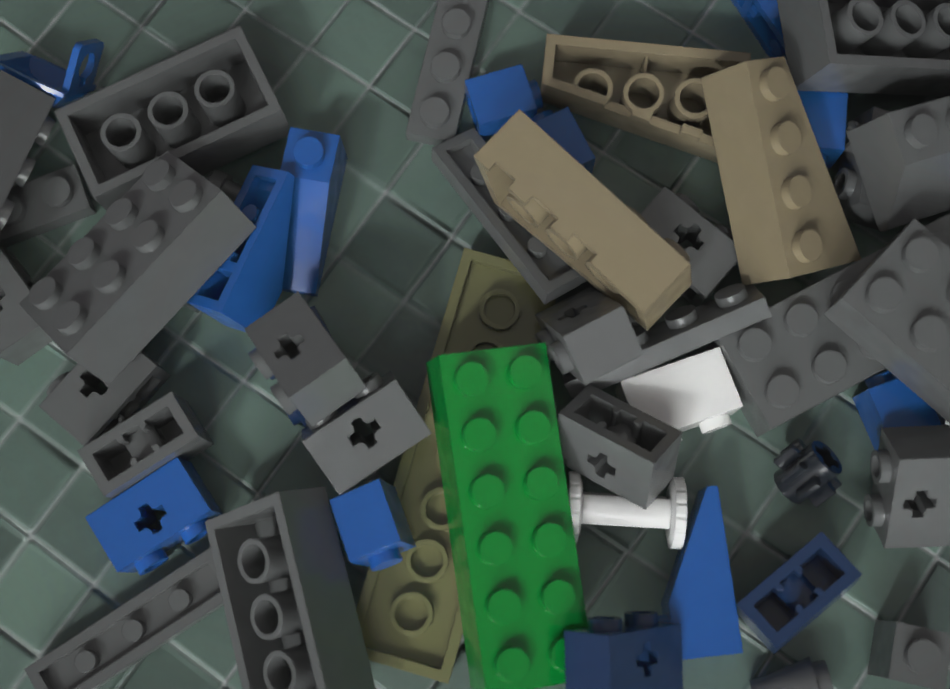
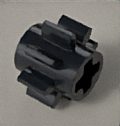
(807, 472)

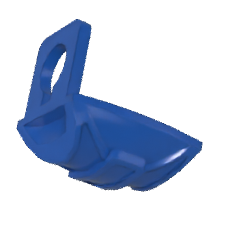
(54, 80)

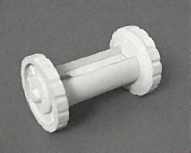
(610, 509)

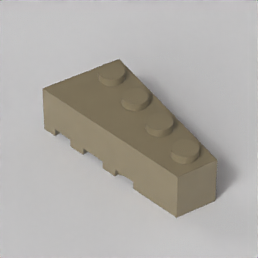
(636, 87)
(774, 175)
(582, 220)

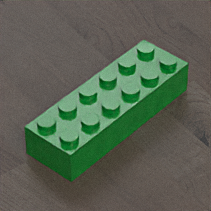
(507, 513)

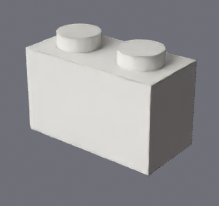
(686, 392)

